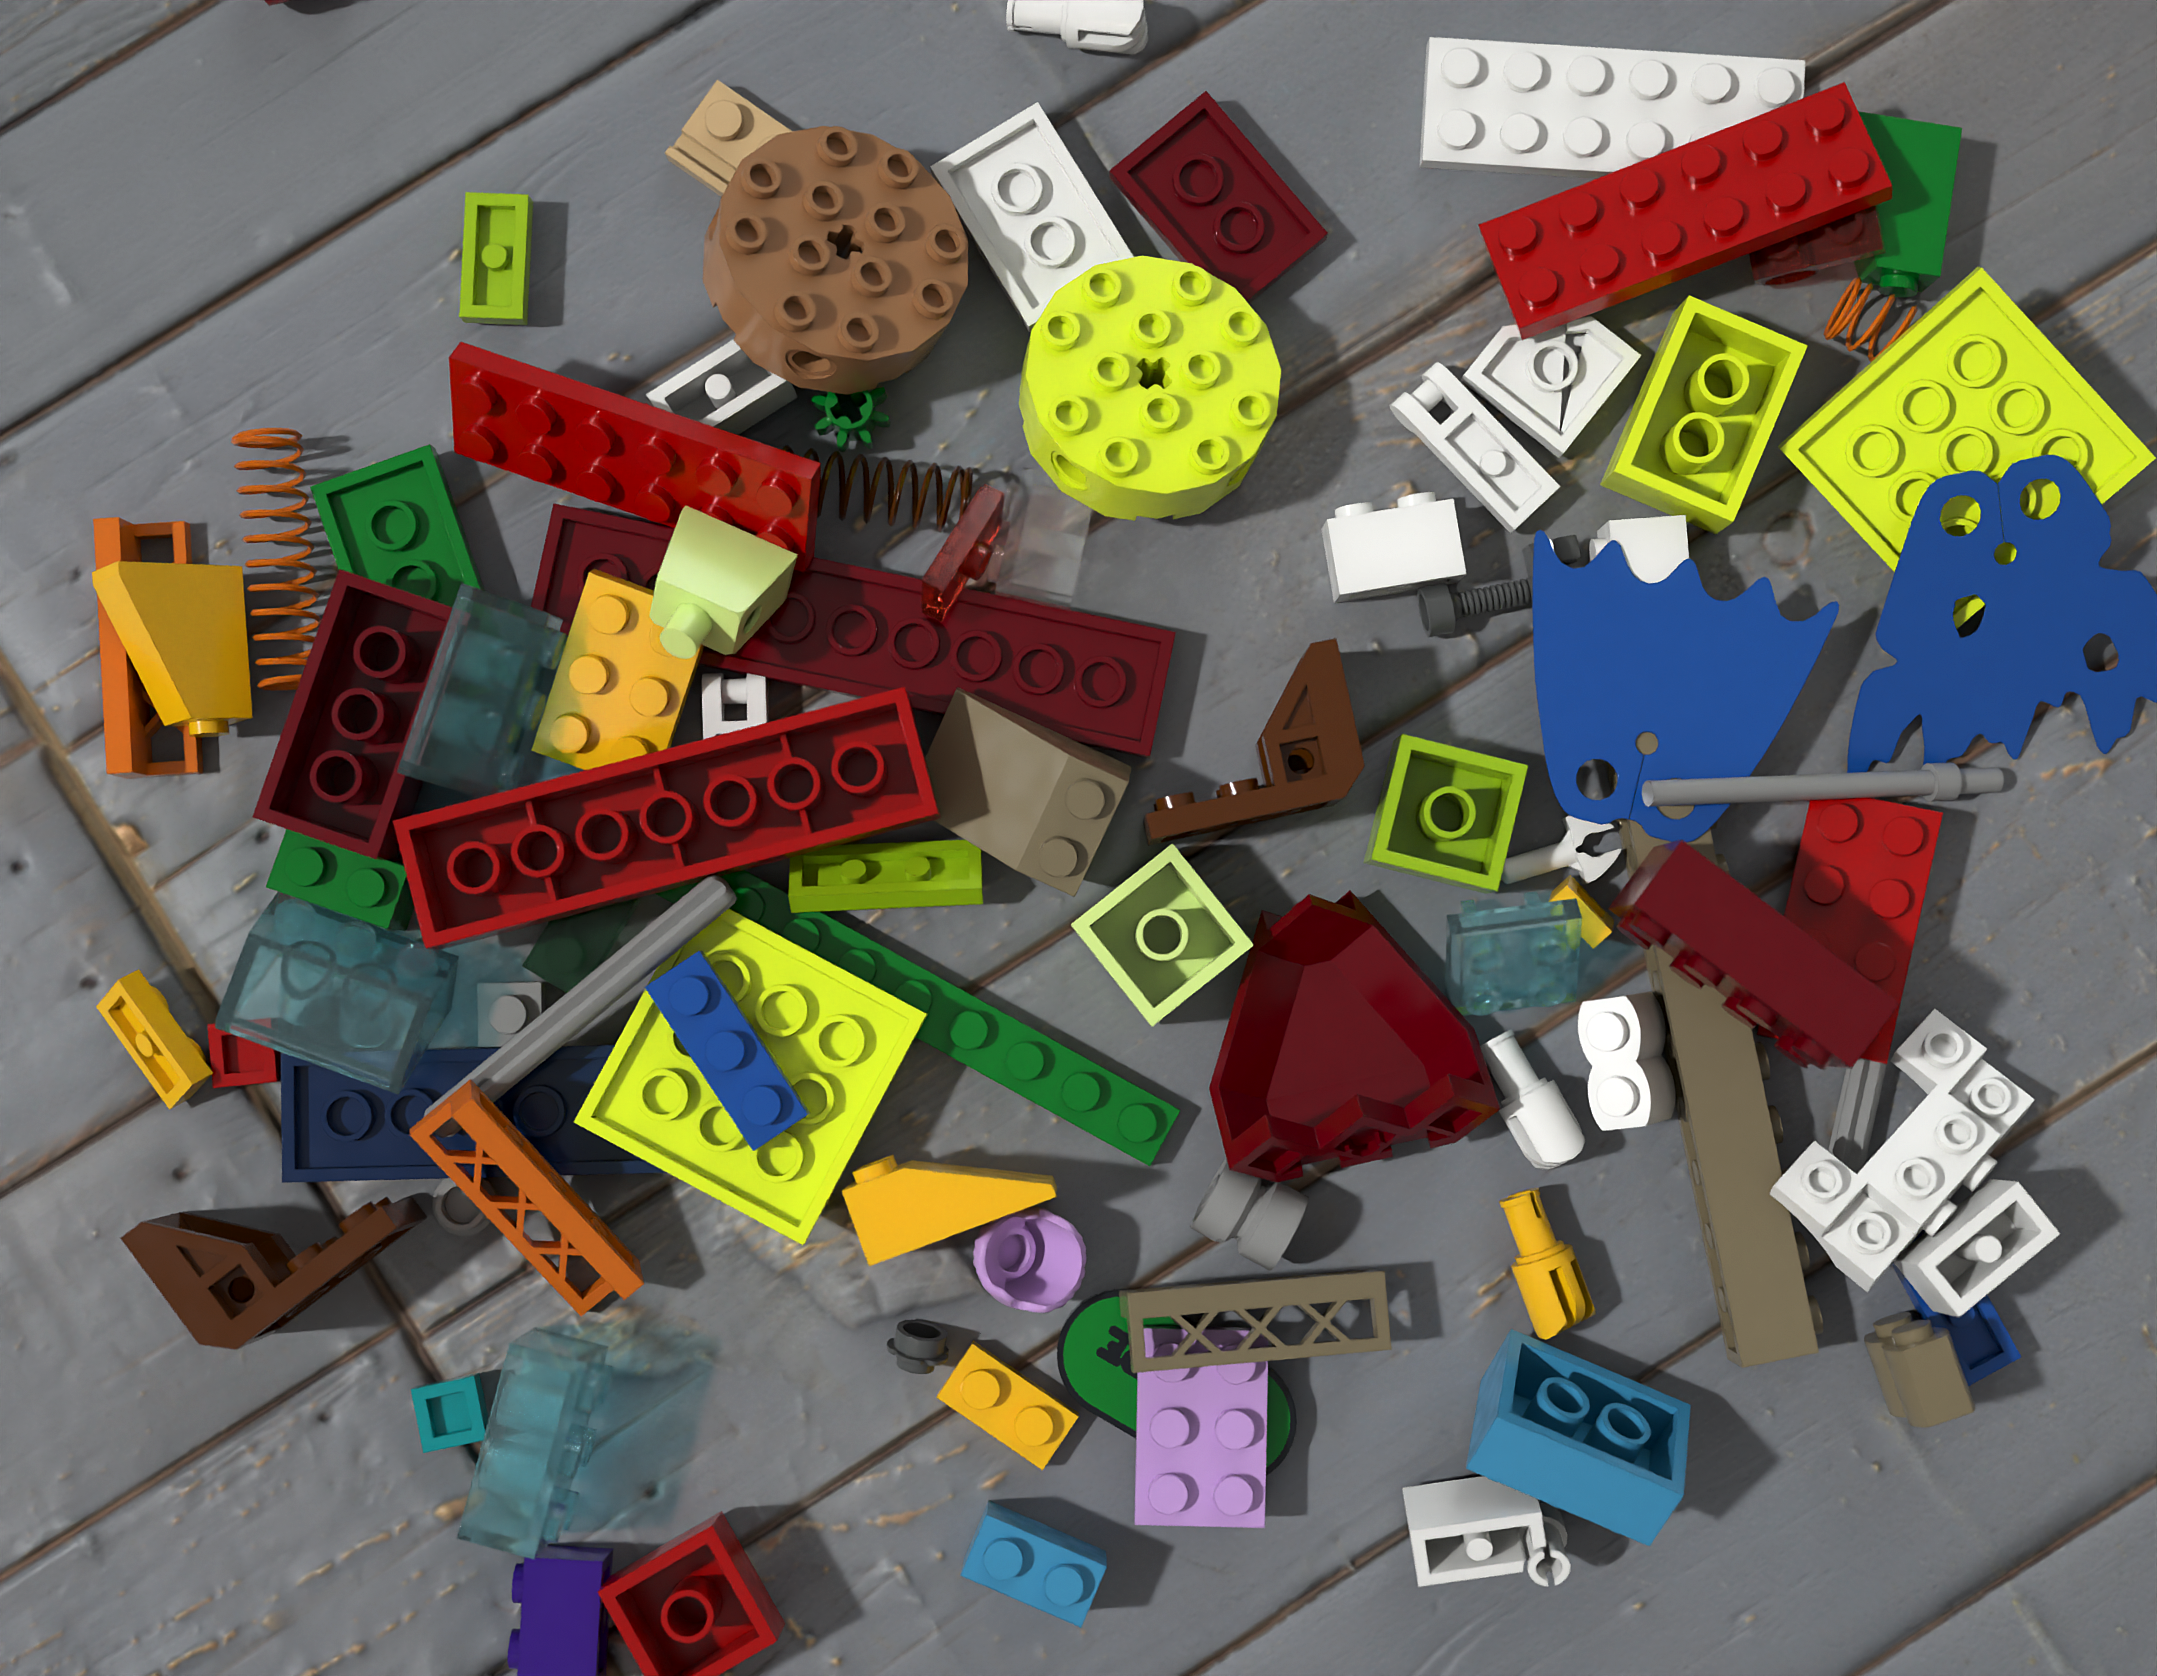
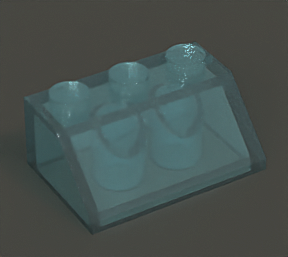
(482, 694)
(338, 992)

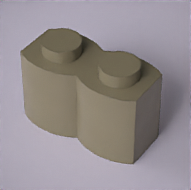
(1918, 1370)

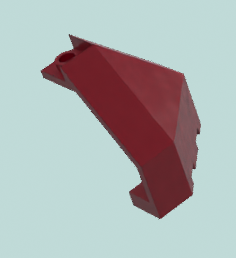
(1340, 1048)

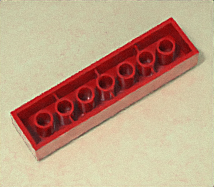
(666, 819)

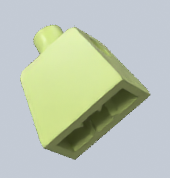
(717, 585)

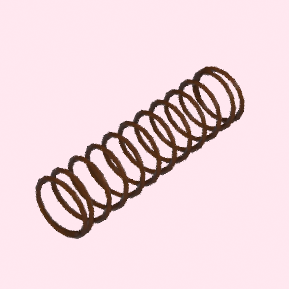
(966, 483)

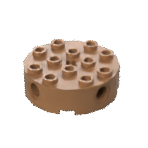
(835, 259)

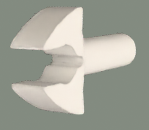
(1562, 855)

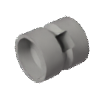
(1252, 1214)

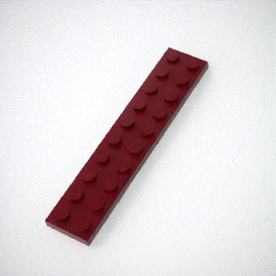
(867, 634)

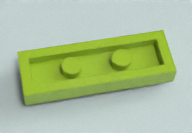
(886, 876)

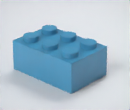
(1580, 1438)

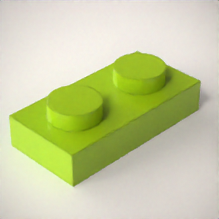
(496, 258)

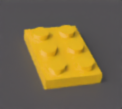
(615, 681)

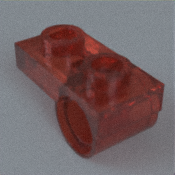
(1825, 246)

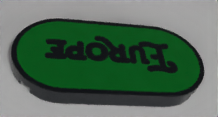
(1098, 1373)

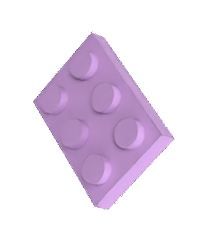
(1201, 1436)

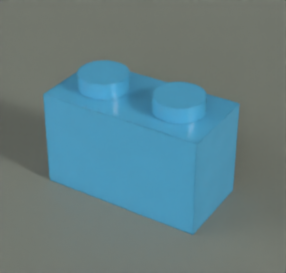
(1034, 1564)

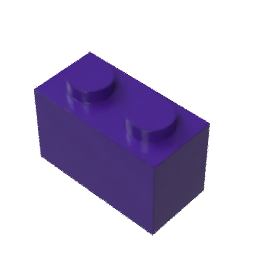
(561, 1613)

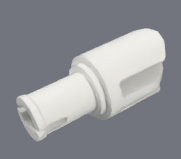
(1084, 24)
(1532, 1106)

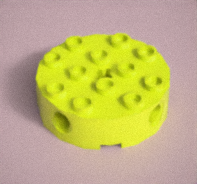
(1148, 388)

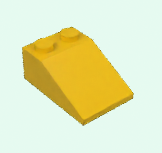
(928, 1201)

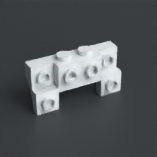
(1909, 1181)

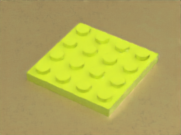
(1956, 396)
(826, 1032)

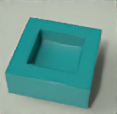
(450, 1412)

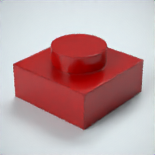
(241, 1061)

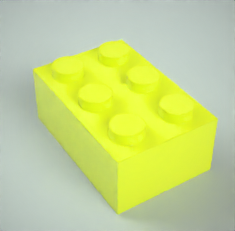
(1703, 415)

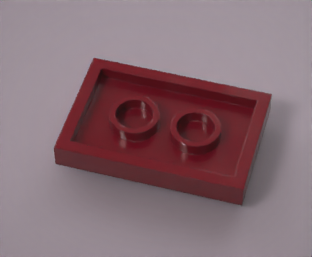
(1218, 200)

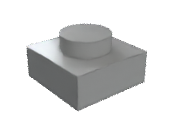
(507, 1010)

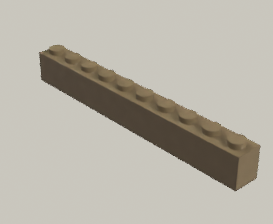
(1729, 1145)

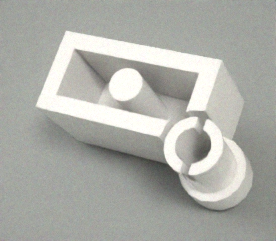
(1482, 1531)

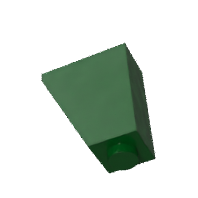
(1915, 221)

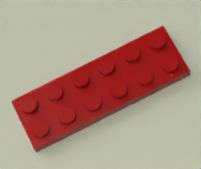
(1685, 211)
(628, 451)

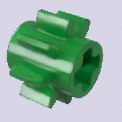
(842, 425)

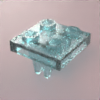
(1512, 955)

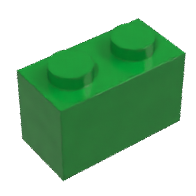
(343, 881)

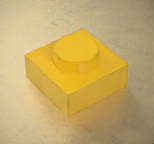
(1595, 920)

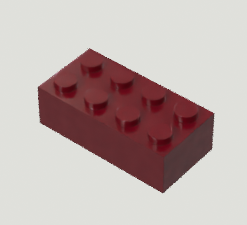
(353, 719)
(1751, 957)

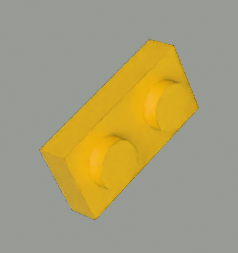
(154, 1038)
(1007, 1405)

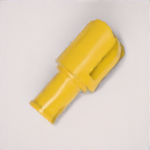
(1545, 1268)

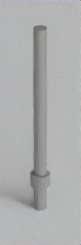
(1933, 782)

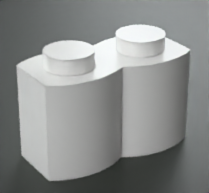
(1628, 1075)

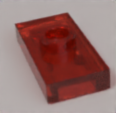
(963, 553)

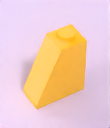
(184, 639)

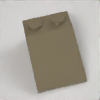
(1023, 790)

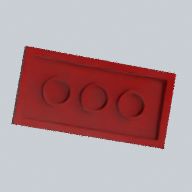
(1864, 890)

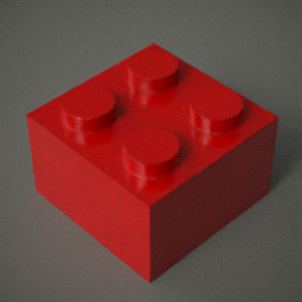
(693, 1604)

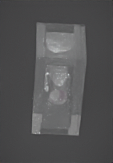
(1042, 543)

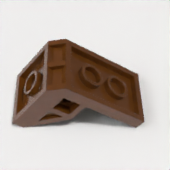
(1308, 722)
(246, 1282)

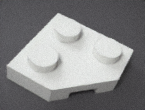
(1551, 379)

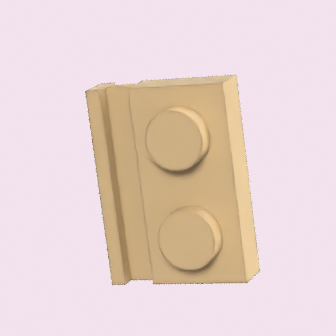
(720, 136)

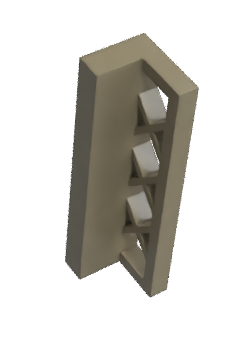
(1254, 1294)

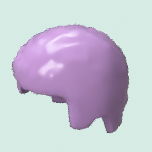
(1030, 1260)

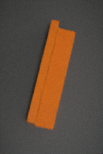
(124, 696)
(545, 1189)

